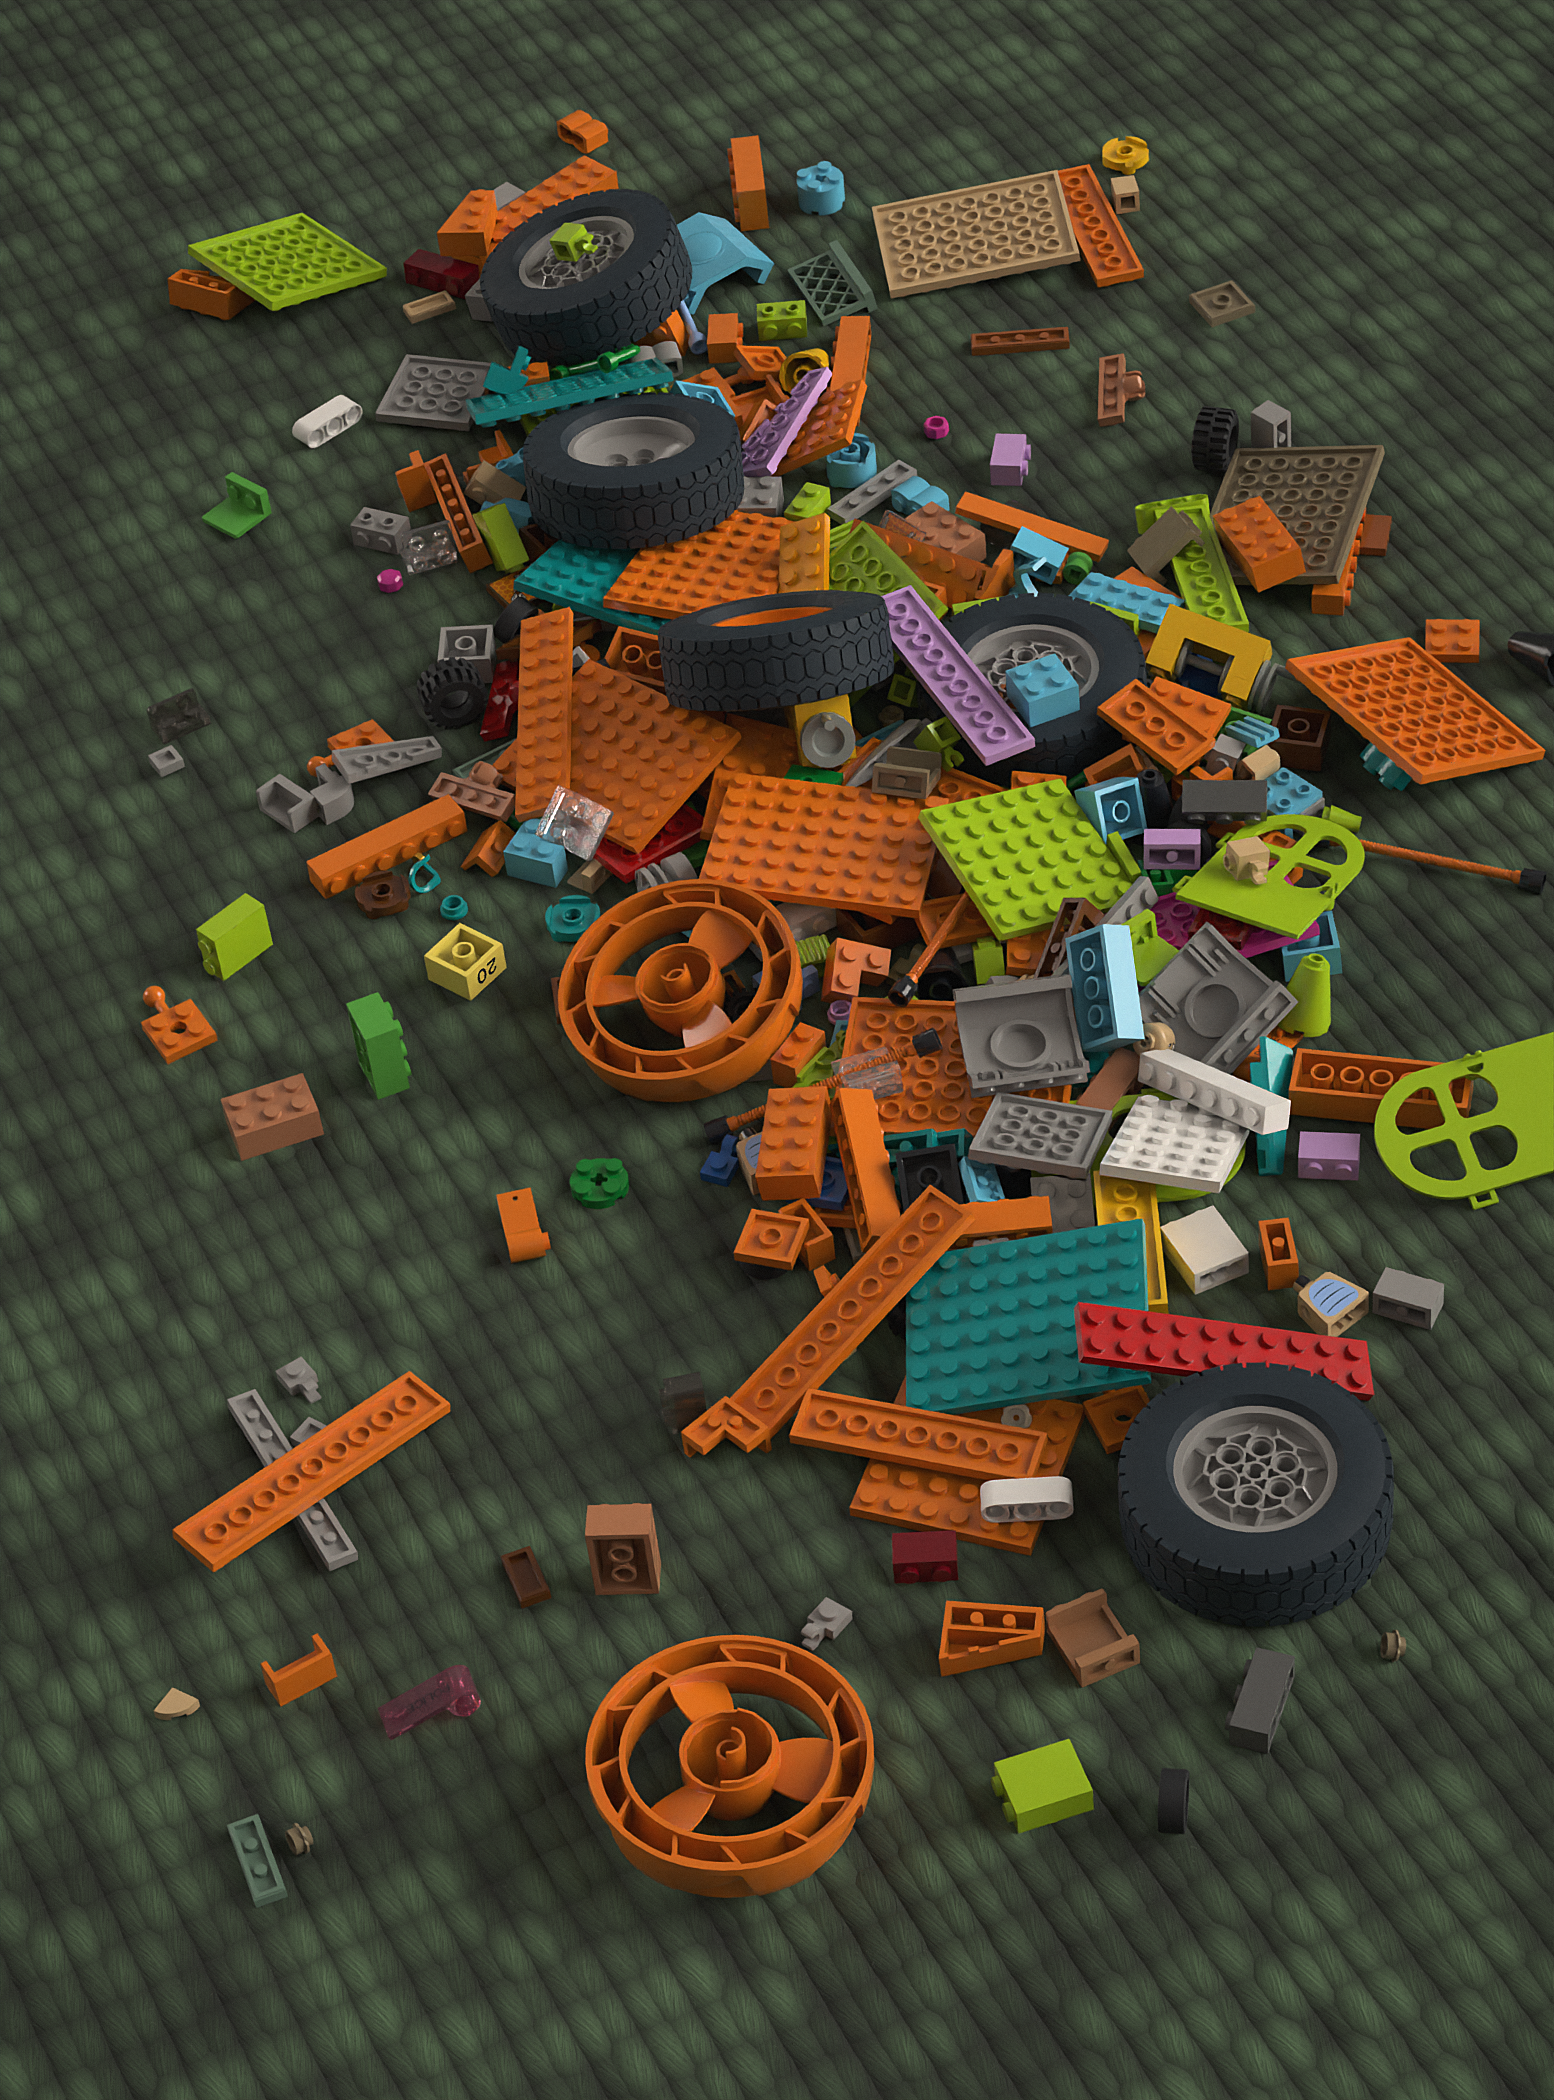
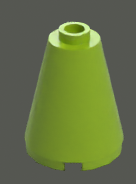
(1312, 990)

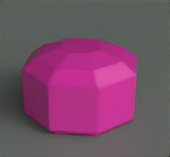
(936, 427)
(390, 580)

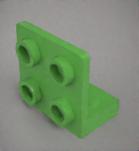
(242, 509)

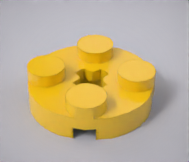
(1125, 154)

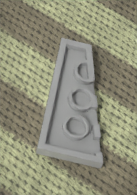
(382, 758)

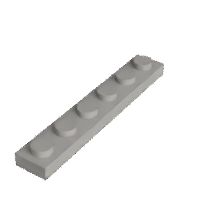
(1134, 901)

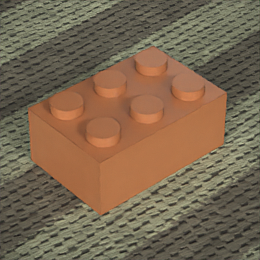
(949, 532)
(272, 1116)
(623, 1549)

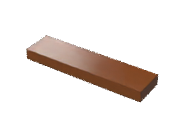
(1020, 341)

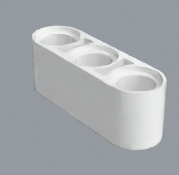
(327, 421)
(1026, 1499)

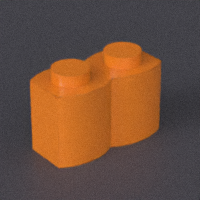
(582, 131)

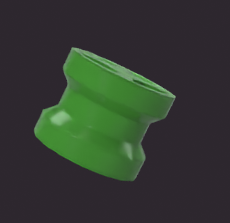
(1077, 567)

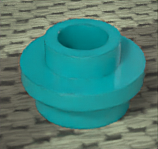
(453, 907)

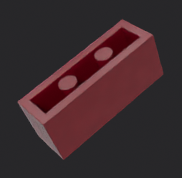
(440, 273)

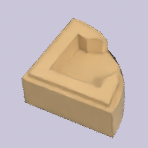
(176, 1704)

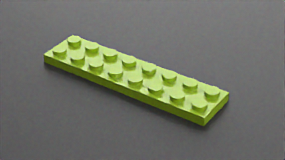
(1204, 574)

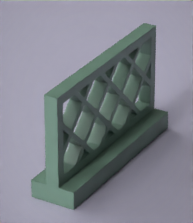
(847, 277)

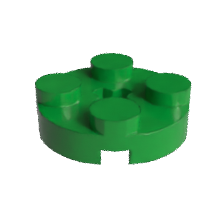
(600, 1169)

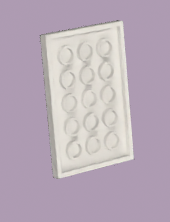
(1174, 1146)

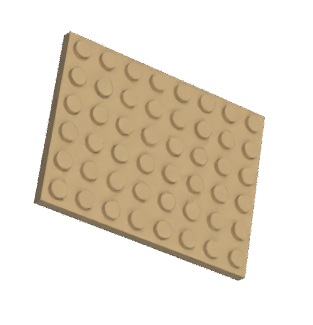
(975, 234)

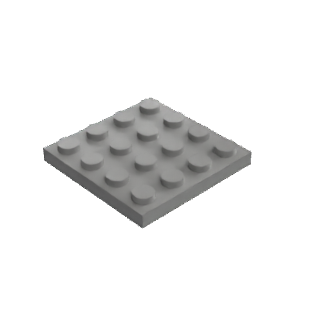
(433, 392)
(1040, 1135)

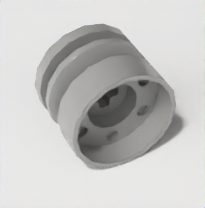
(672, 869)

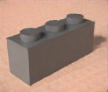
(1224, 801)
(1260, 1700)

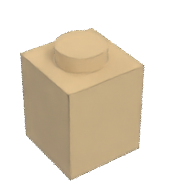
(1125, 194)

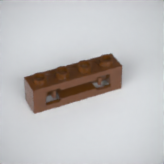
(1082, 916)

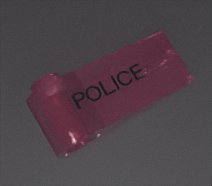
(448, 1690)

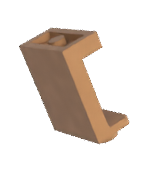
(1091, 1638)

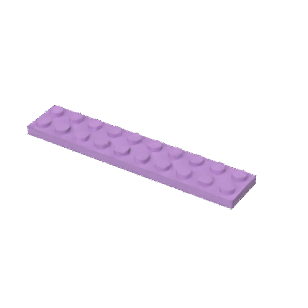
(953, 679)

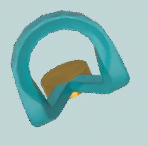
(421, 863)

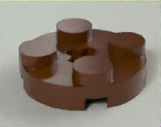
(377, 905)

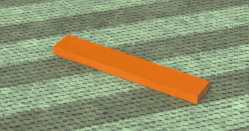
(1013, 519)

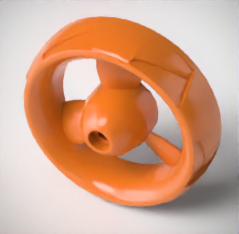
(682, 989)
(733, 1765)

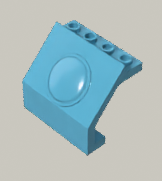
(716, 252)

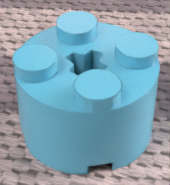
(820, 189)
(852, 464)

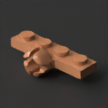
(1116, 389)
(477, 792)

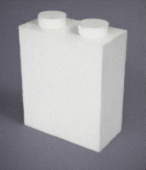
(1204, 1249)

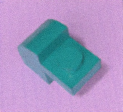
(508, 380)

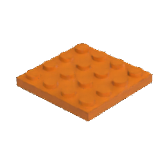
(827, 427)

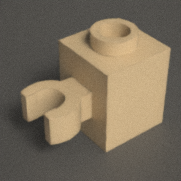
(1247, 859)

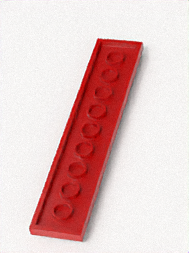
(1190, 1345)

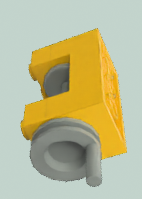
(1247, 674)
(823, 732)

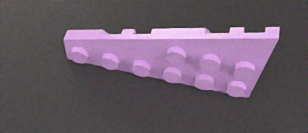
(772, 438)

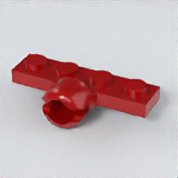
(501, 701)

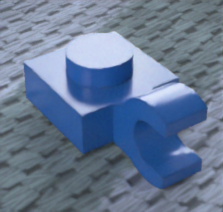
(721, 1166)

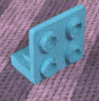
(1289, 795)
(980, 1181)

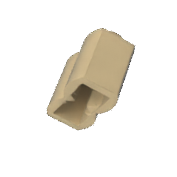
(1258, 765)

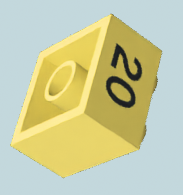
(465, 961)

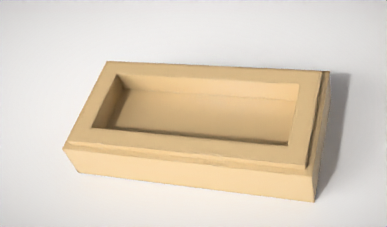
(429, 307)

